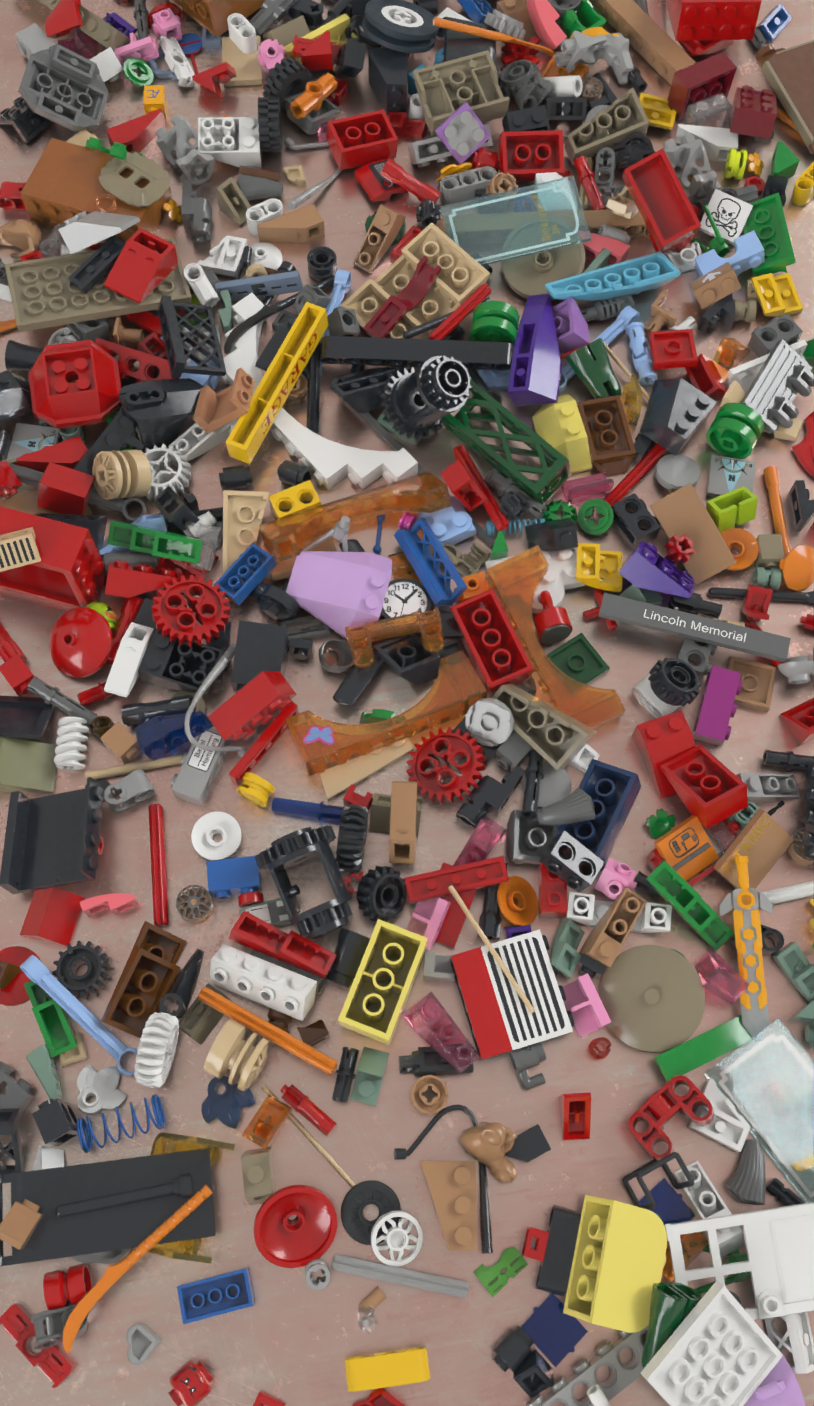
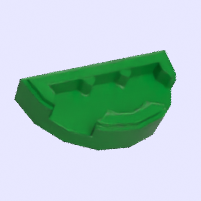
(376, 716)

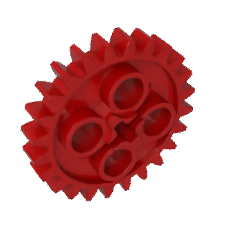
(171, 618)
(459, 747)

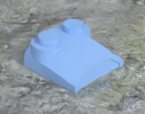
(450, 524)

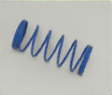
(89, 1134)

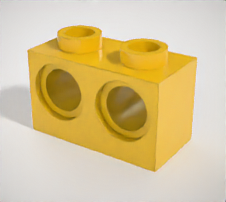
(293, 499)

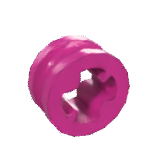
(407, 520)

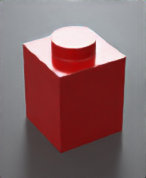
(17, 674)

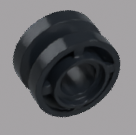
(322, 263)

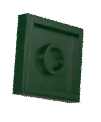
(579, 660)

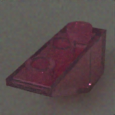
(482, 842)
(441, 1032)

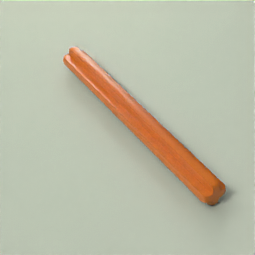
(268, 1030)

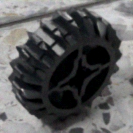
(352, 838)

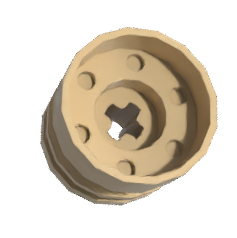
(122, 474)
(236, 1054)

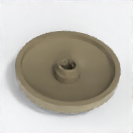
(531, 272)
(652, 998)

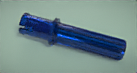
(307, 809)

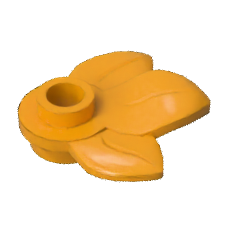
(453, 169)

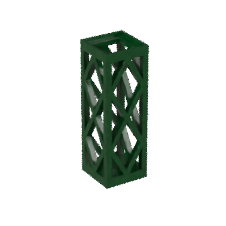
(539, 489)

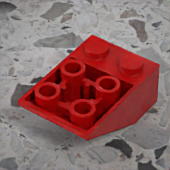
(142, 265)

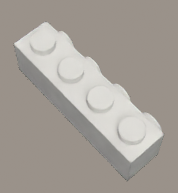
(263, 982)

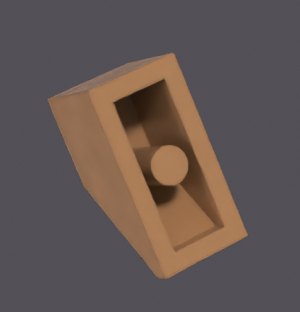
(20, 1223)

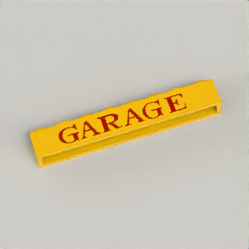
(277, 383)

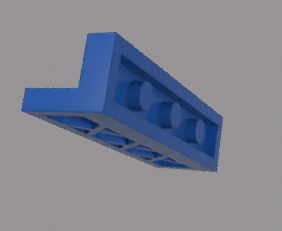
(428, 568)

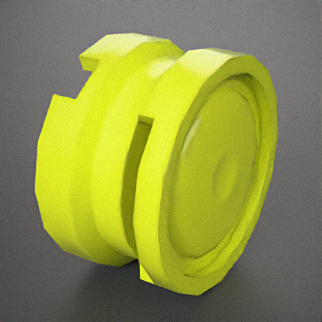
(735, 164)

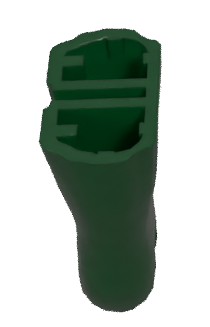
(595, 370)
(668, 1310)

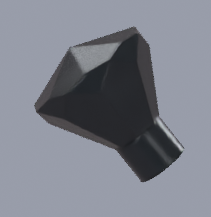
(457, 332)

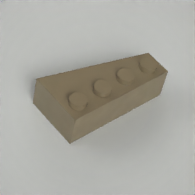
(608, 127)
(545, 727)

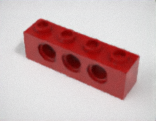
(129, 356)

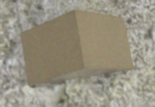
(232, 201)

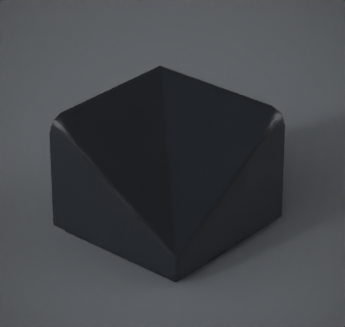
(534, 1374)

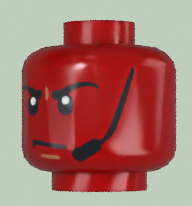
(190, 1384)

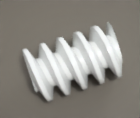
(70, 743)

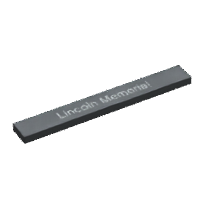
(694, 627)

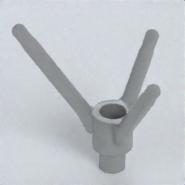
(339, 533)

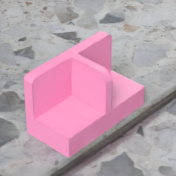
(143, 49)
(428, 919)
(585, 1006)

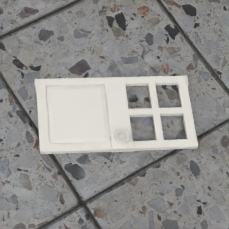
(778, 1256)

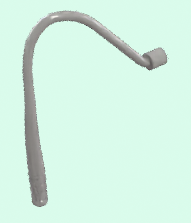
(315, 189)
(215, 672)

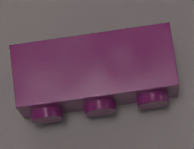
(717, 706)

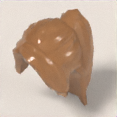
(22, 234)

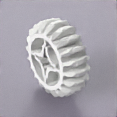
(162, 473)
(156, 1050)

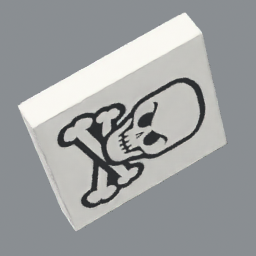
(729, 215)

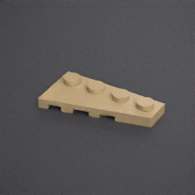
(241, 522)
(340, 777)

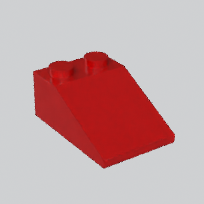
(661, 742)
(706, 786)

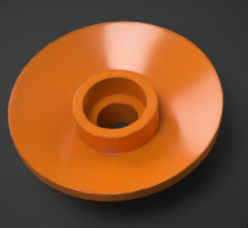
(744, 544)
(518, 901)

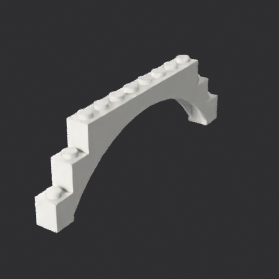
(325, 458)

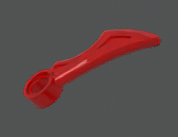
(805, 449)

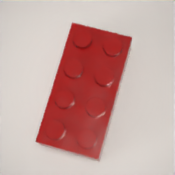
(661, 200)

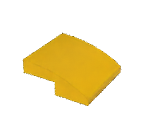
(657, 111)
(777, 295)
(598, 567)

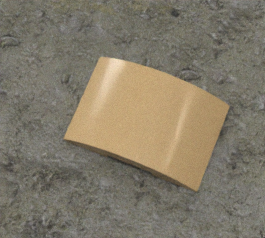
(455, 283)

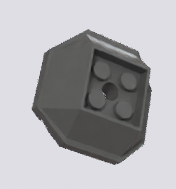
(64, 88)

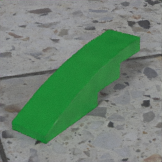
(155, 542)
(689, 905)
(703, 1048)

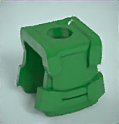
(584, 19)

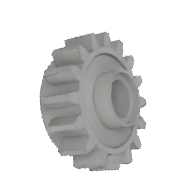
(505, 24)

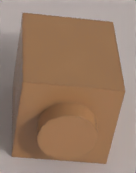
(121, 743)

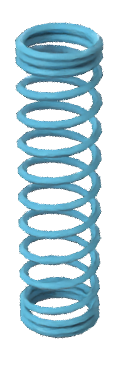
(489, 530)

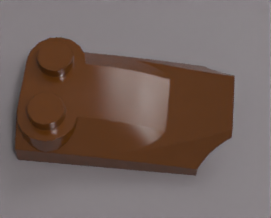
(607, 434)

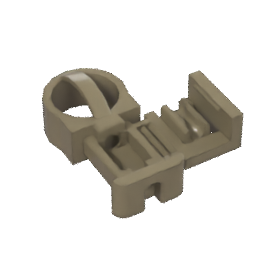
(470, 561)

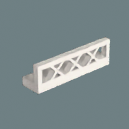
(746, 373)
(800, 1343)

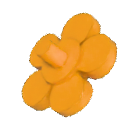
(754, 163)
(174, 210)

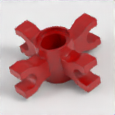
(519, 52)

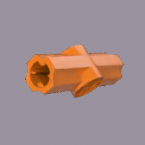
(313, 96)

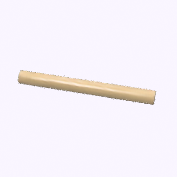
(128, 768)

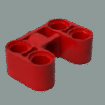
(662, 1107)

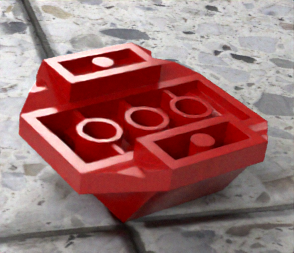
(78, 403)

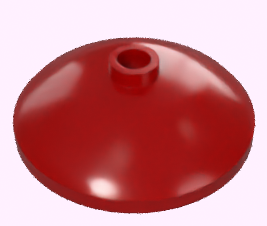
(89, 643)
(296, 1240)

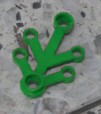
(117, 150)

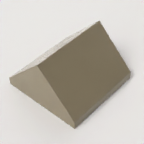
(287, 31)

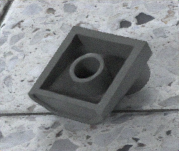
(314, 119)
(527, 838)

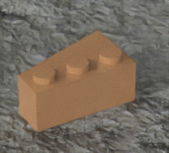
(454, 1198)

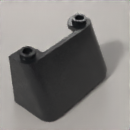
(462, 44)

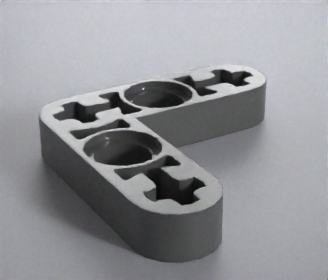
(606, 187)

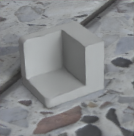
(437, 968)

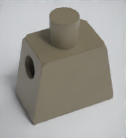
(258, 1175)

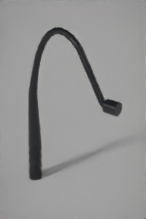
(486, 1230)

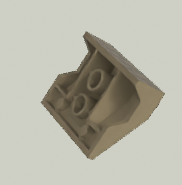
(451, 83)

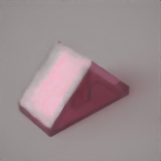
(720, 977)

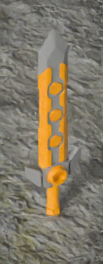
(749, 946)

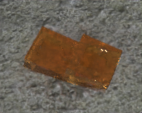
(402, 568)

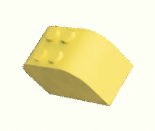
(383, 982)
(615, 1264)

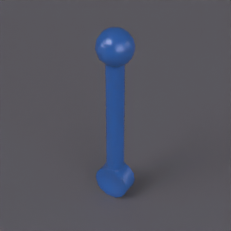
(377, 549)

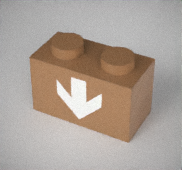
(715, 285)

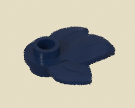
(226, 1105)

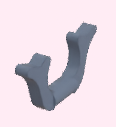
(161, 73)

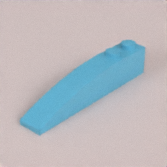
(617, 279)

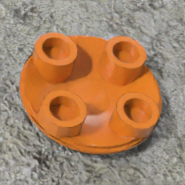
(798, 567)

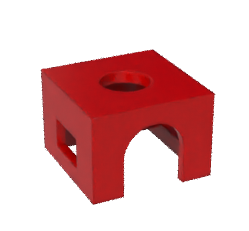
(340, 93)
(354, 798)
(540, 1244)

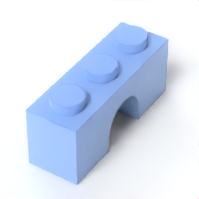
(748, 254)

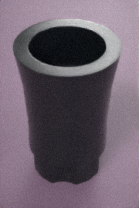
(20, 356)
(349, 953)

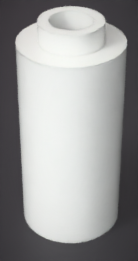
(564, 86)

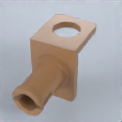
(660, 316)
(126, 335)

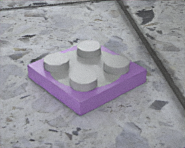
(462, 133)

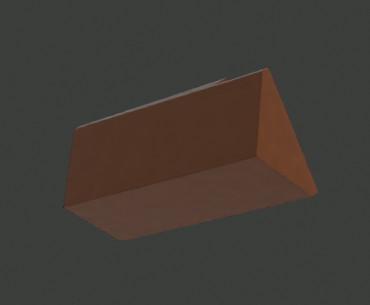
(144, 979)

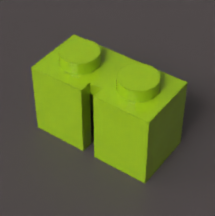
(732, 508)

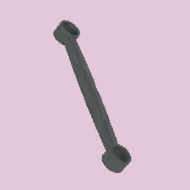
(33, 478)

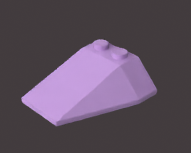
(340, 586)

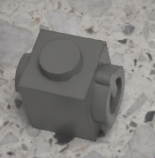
(313, 295)

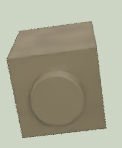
(770, 551)

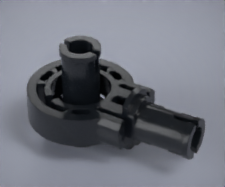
(631, 151)
(275, 601)

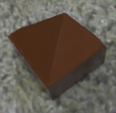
(314, 1033)

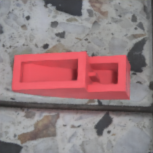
(543, 20)
(598, 242)

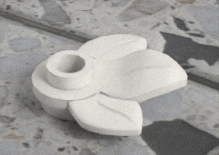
(101, 1086)

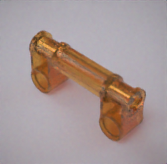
(426, 623)

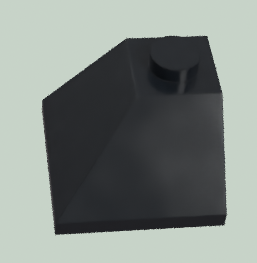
(409, 658)

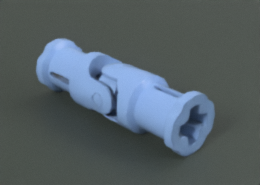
(641, 353)

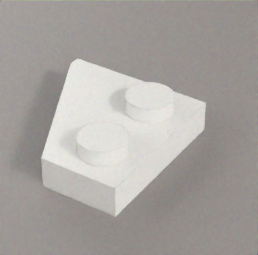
(225, 257)
(727, 1125)

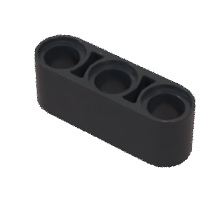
(559, 1252)

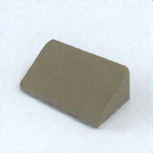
(200, 1019)

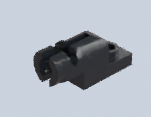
(489, 797)

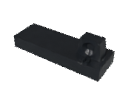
(97, 265)

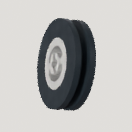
(400, 25)

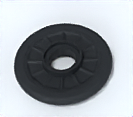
(355, 1201)

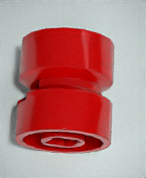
(66, 1287)

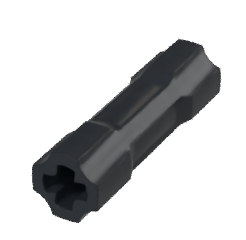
(140, 712)
(490, 918)

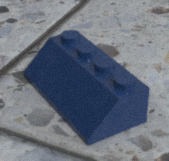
(613, 796)

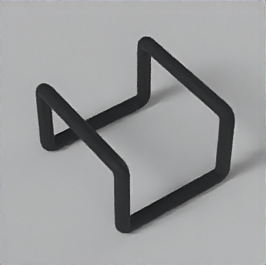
(649, 1167)

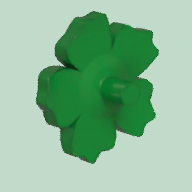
(660, 823)

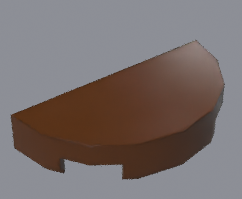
(259, 172)

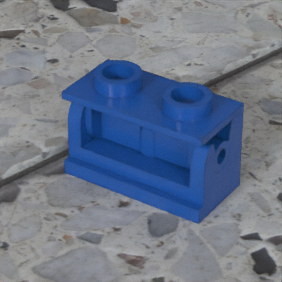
(233, 877)

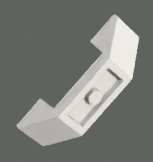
(588, 911)

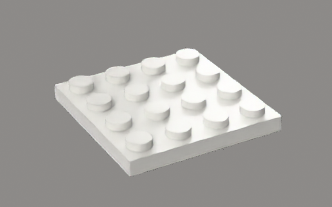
(713, 1355)

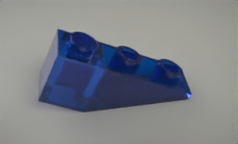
(168, 732)

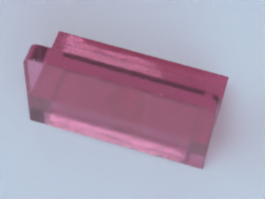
(587, 488)

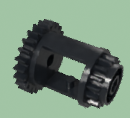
(424, 396)
(298, 848)

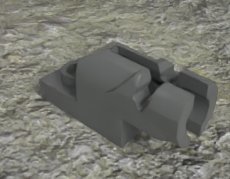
(196, 215)

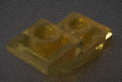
(633, 399)

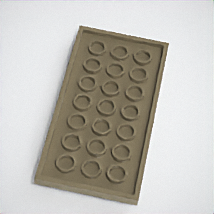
(47, 298)

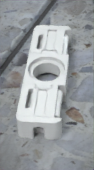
(177, 61)

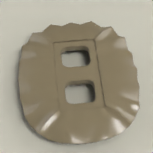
(125, 188)

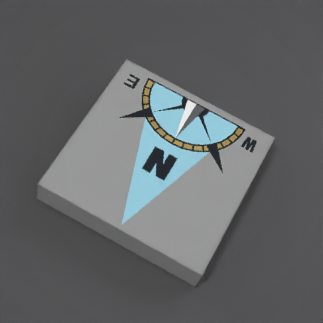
(31, 438)
(729, 474)

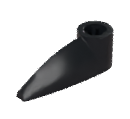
(183, 986)

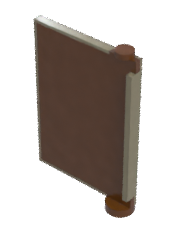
(792, 80)

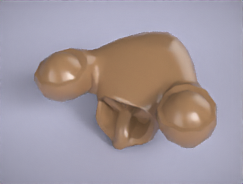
(488, 1144)

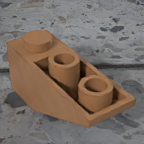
(295, 227)
(378, 238)
(403, 822)
(613, 928)

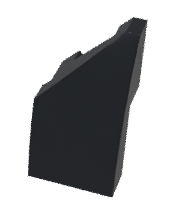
(529, 1145)

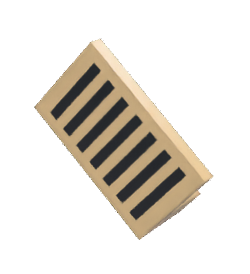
(18, 549)

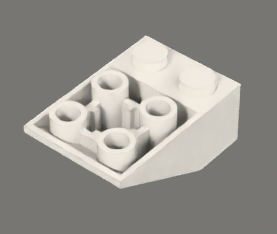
(230, 140)

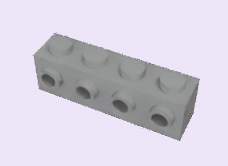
(433, 148)

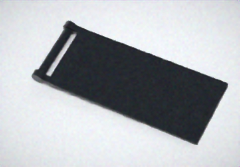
(114, 1226)

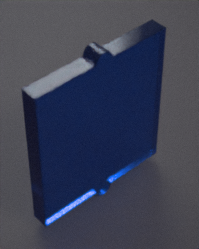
(669, 1204)
(553, 1330)

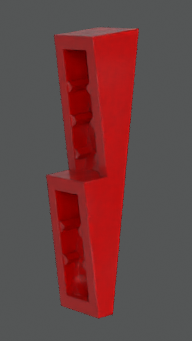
(289, 948)

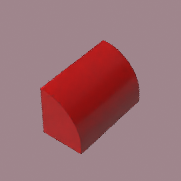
(707, 378)

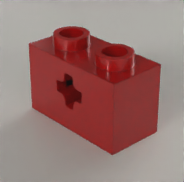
(464, 485)
(551, 894)

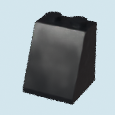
(389, 77)
(257, 650)

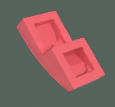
(117, 902)

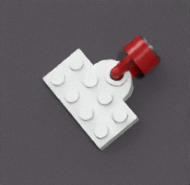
(551, 619)

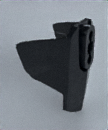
(160, 408)

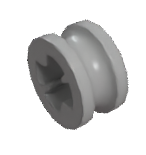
(314, 1266)

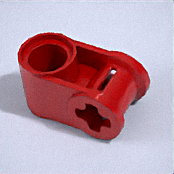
(10, 196)

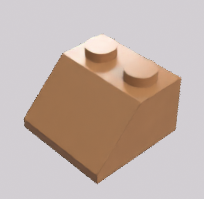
(519, 11)

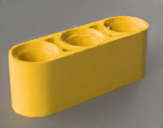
(804, 187)
(387, 1369)

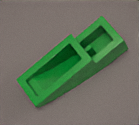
(51, 1020)

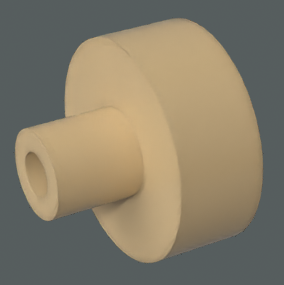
(255, 270)

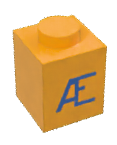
(155, 99)

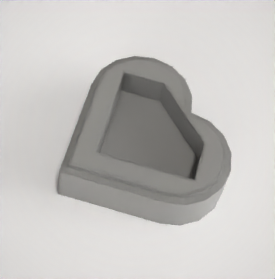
(142, 1343)

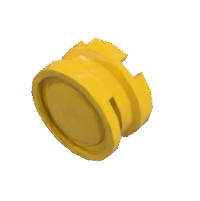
(255, 789)

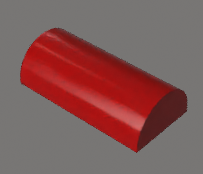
(492, 640)

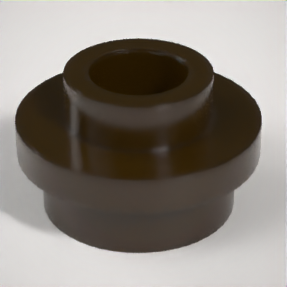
(100, 725)

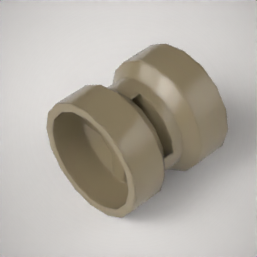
(745, 310)

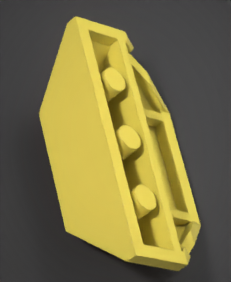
(564, 430)

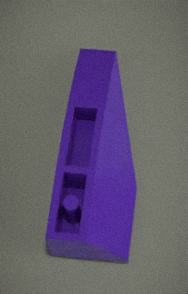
(536, 355)

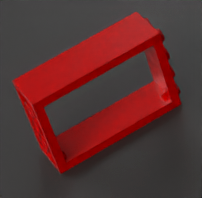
(713, 19)
(69, 567)

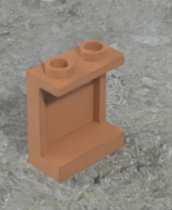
(221, 408)

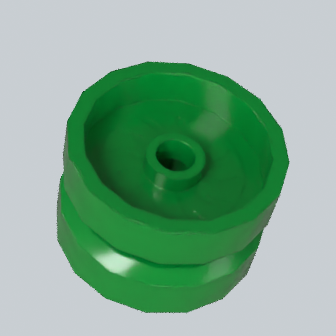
(494, 322)
(735, 430)

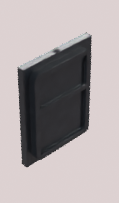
(24, 716)

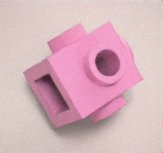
(167, 24)
(270, 53)
(615, 878)

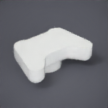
(685, 259)

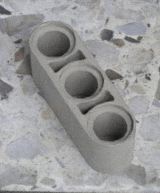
(462, 185)

